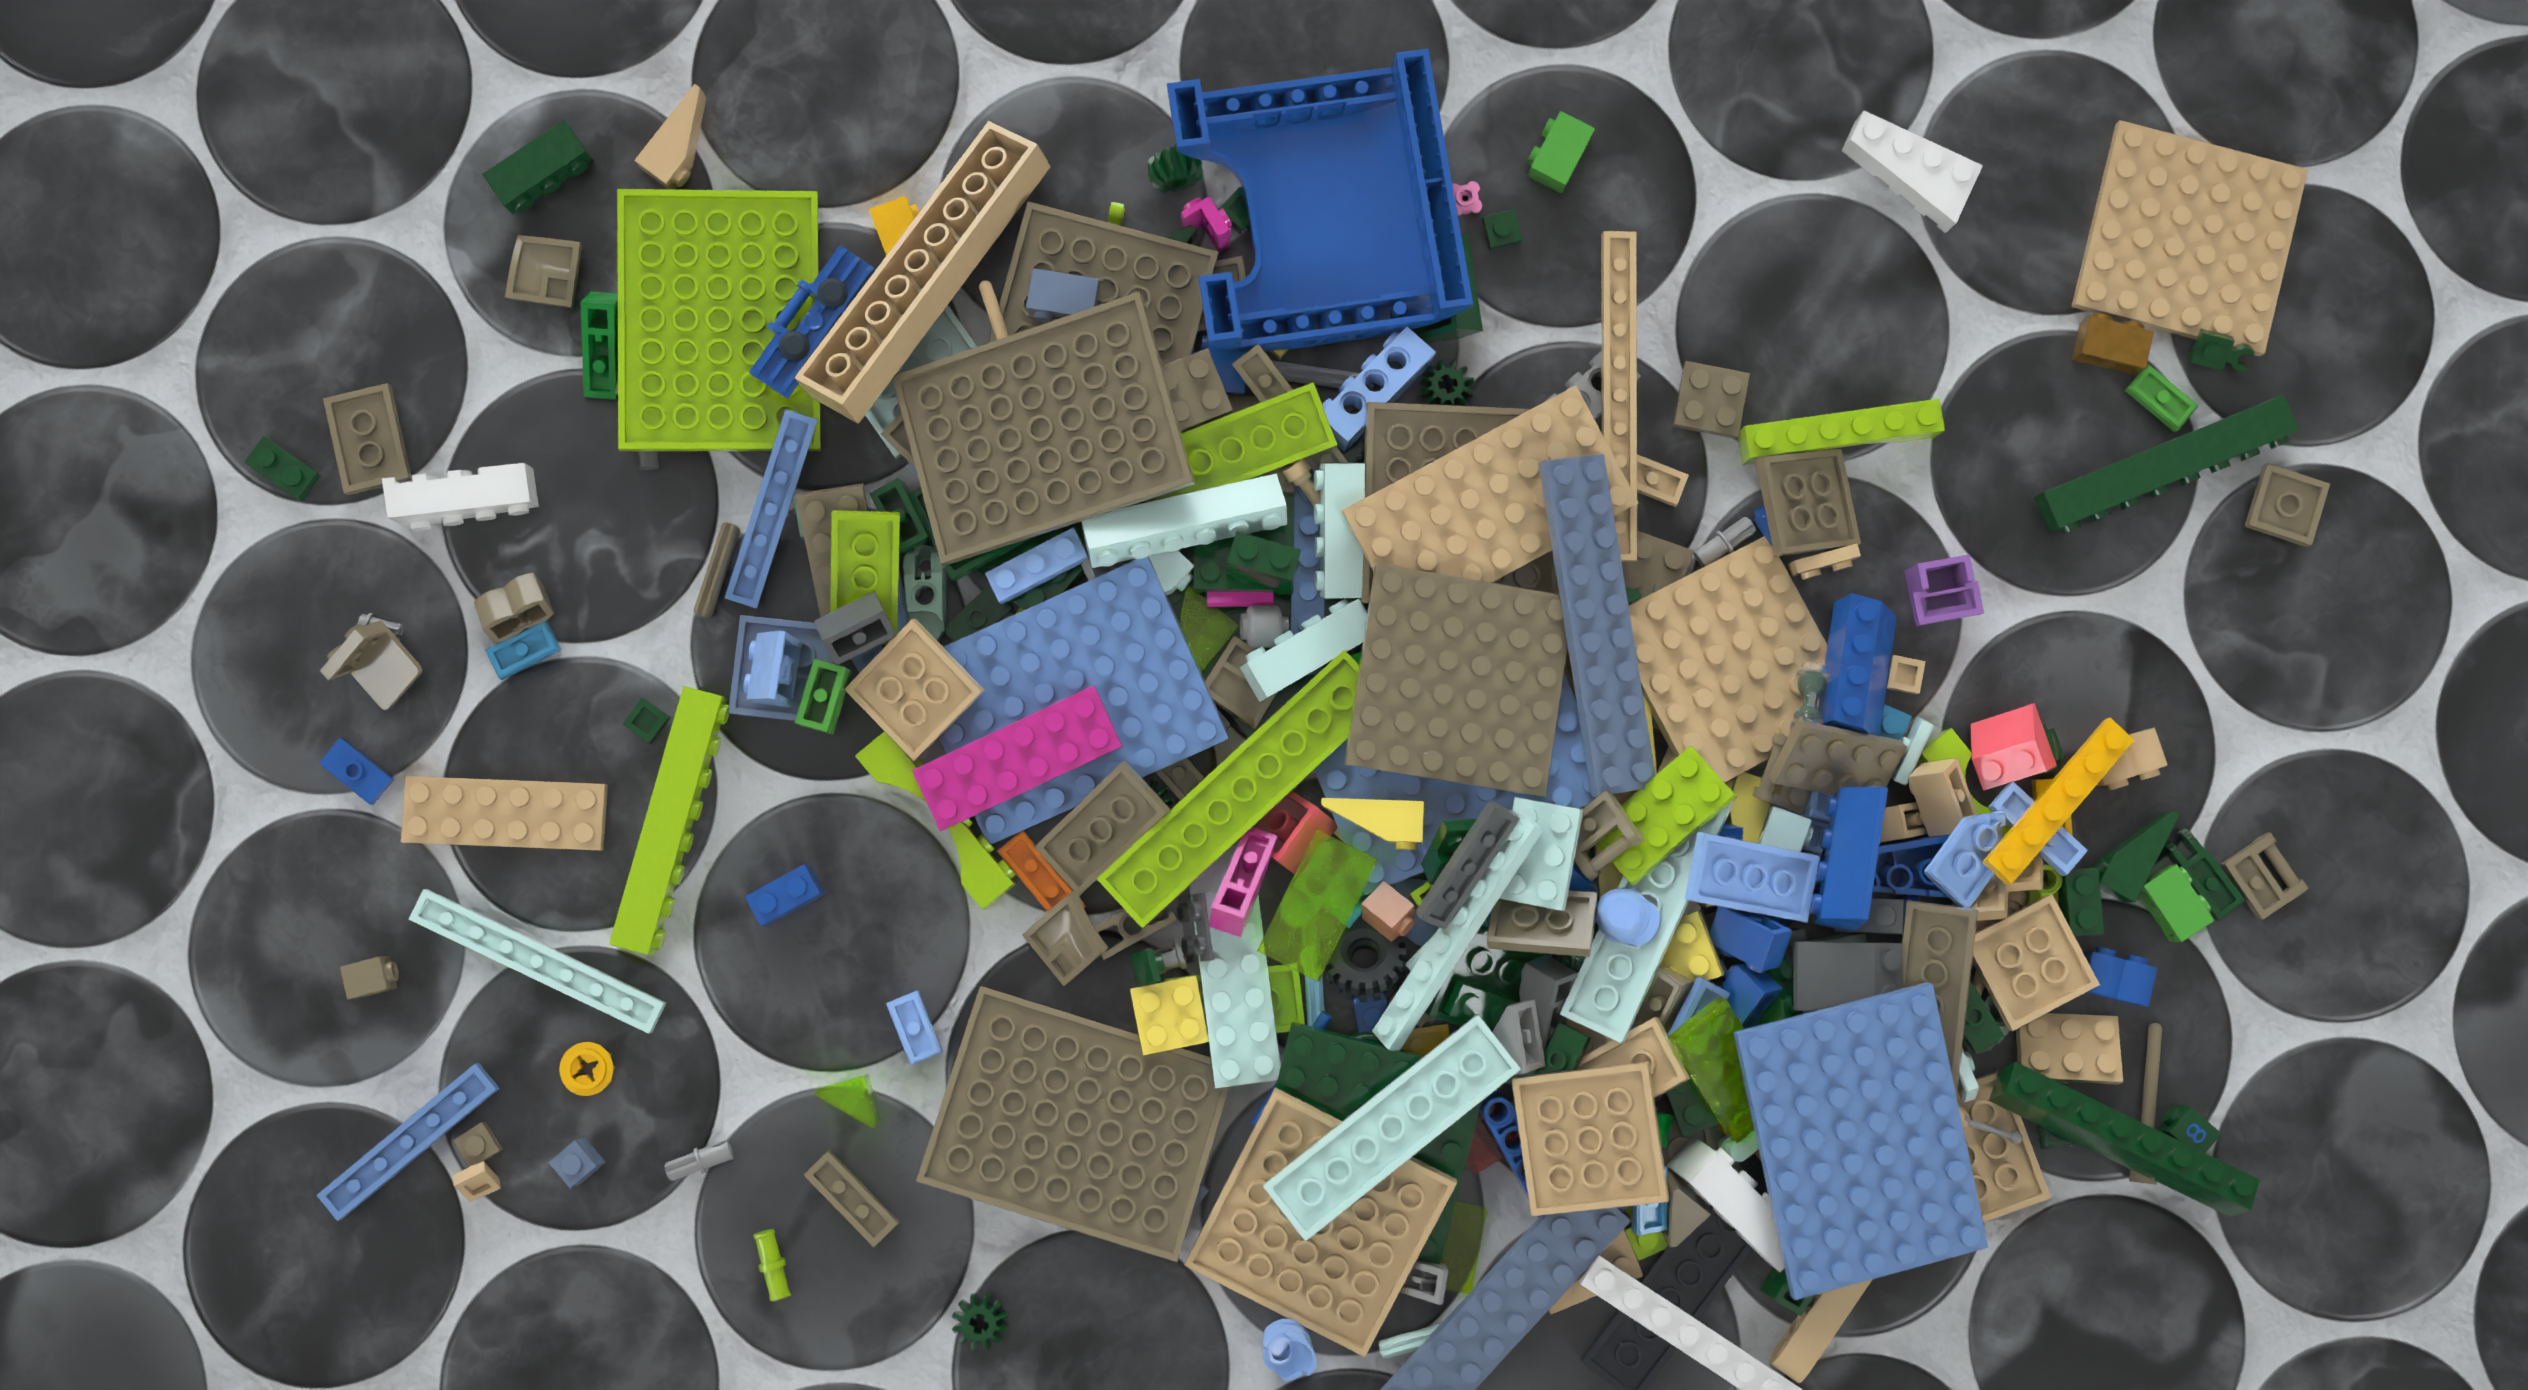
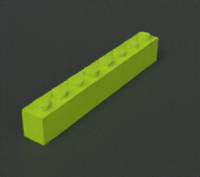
(669, 821)

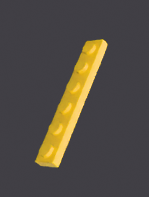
(2058, 801)

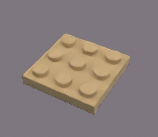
(914, 689)
(2031, 963)

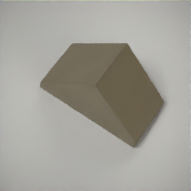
(1685, 1211)

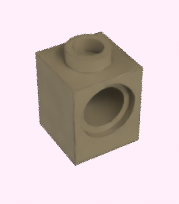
(369, 977)

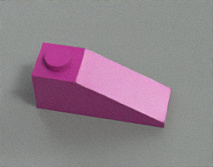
(1242, 882)

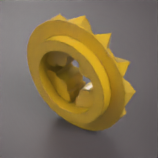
(572, 1064)

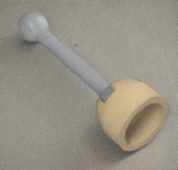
(2015, 1136)

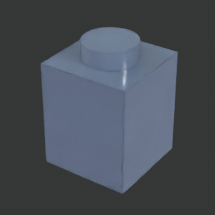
(577, 1162)

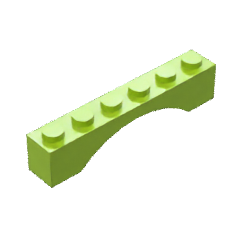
(1843, 429)
(980, 871)

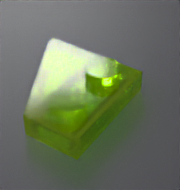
(1204, 627)

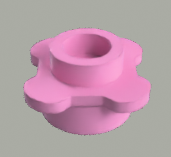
(1473, 203)

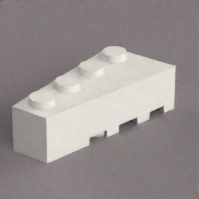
(1914, 167)
(460, 496)
(1731, 1196)

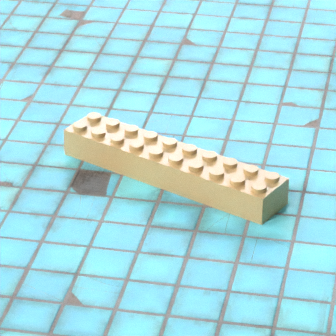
(923, 272)

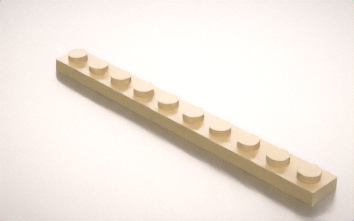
(1620, 369)

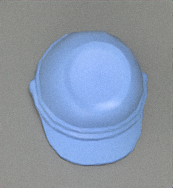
(1627, 917)

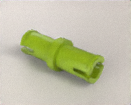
(772, 1264)

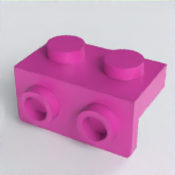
(1214, 221)

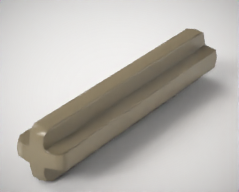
(716, 570)

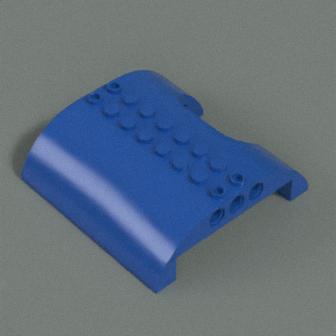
(1340, 204)

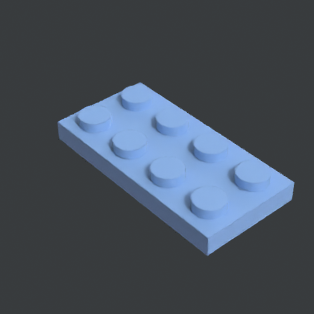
(1752, 877)

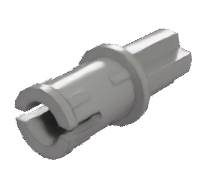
(1724, 542)
(699, 1160)

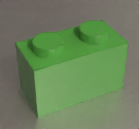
(1560, 151)
(823, 696)
(2175, 903)

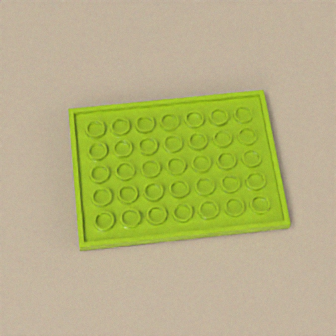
(693, 313)

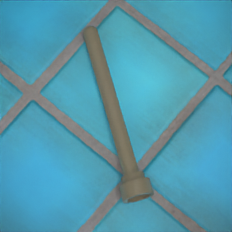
(2150, 1088)

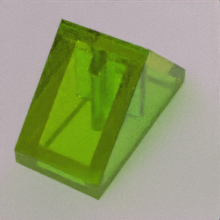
(854, 1098)

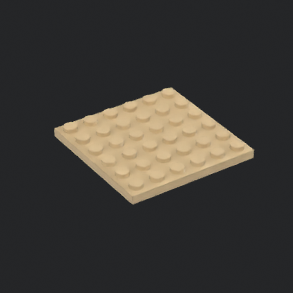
(2189, 236)
(1725, 657)
(1349, 1269)

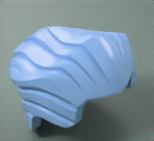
(1288, 1349)

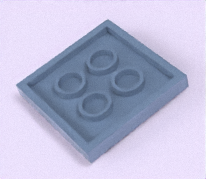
(811, 649)

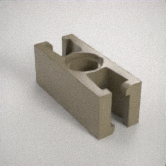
(1129, 939)

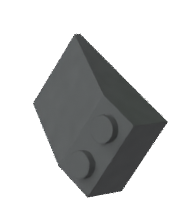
(1844, 972)

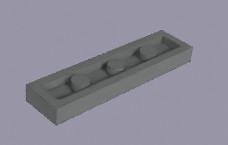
(1467, 865)

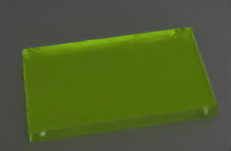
(1463, 1245)

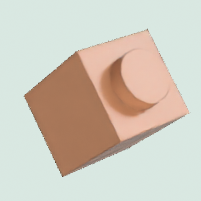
(1388, 912)

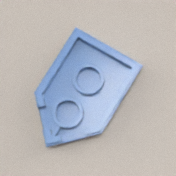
(1959, 865)

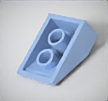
(773, 668)

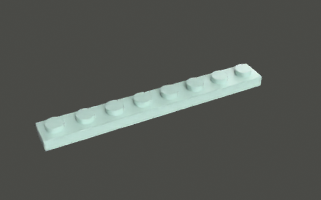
(1449, 944)
(537, 961)

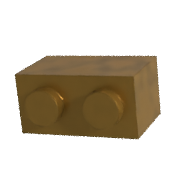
(2113, 344)

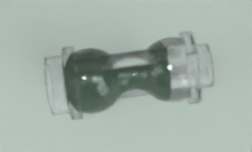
(1811, 685)

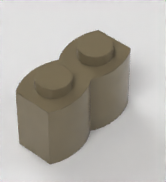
(512, 608)

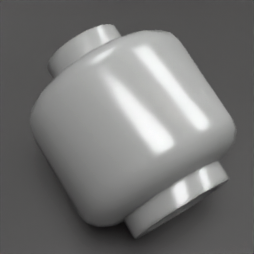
(1262, 625)

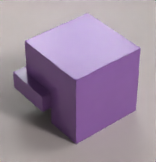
(1943, 590)

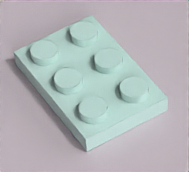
(1548, 867)

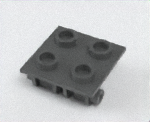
(1193, 944)

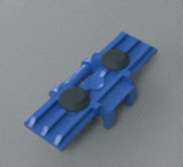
(833, 293)

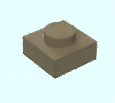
(478, 1144)

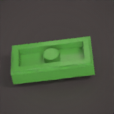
(2161, 398)

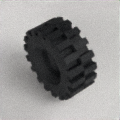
(1370, 980)

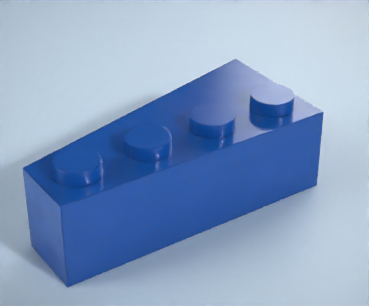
(1903, 865)

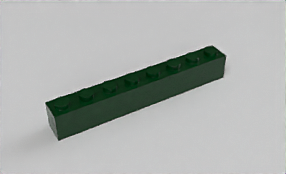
(2167, 463)
(2124, 1140)

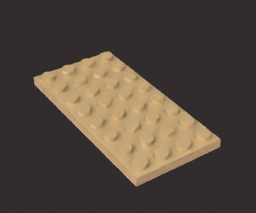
(1483, 503)

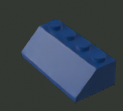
(1858, 664)
(1849, 857)

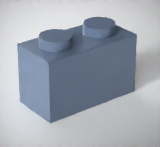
(1060, 294)

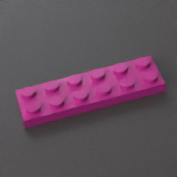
(1017, 758)

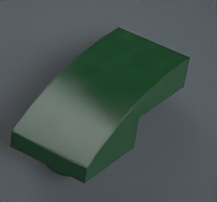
(1147, 967)

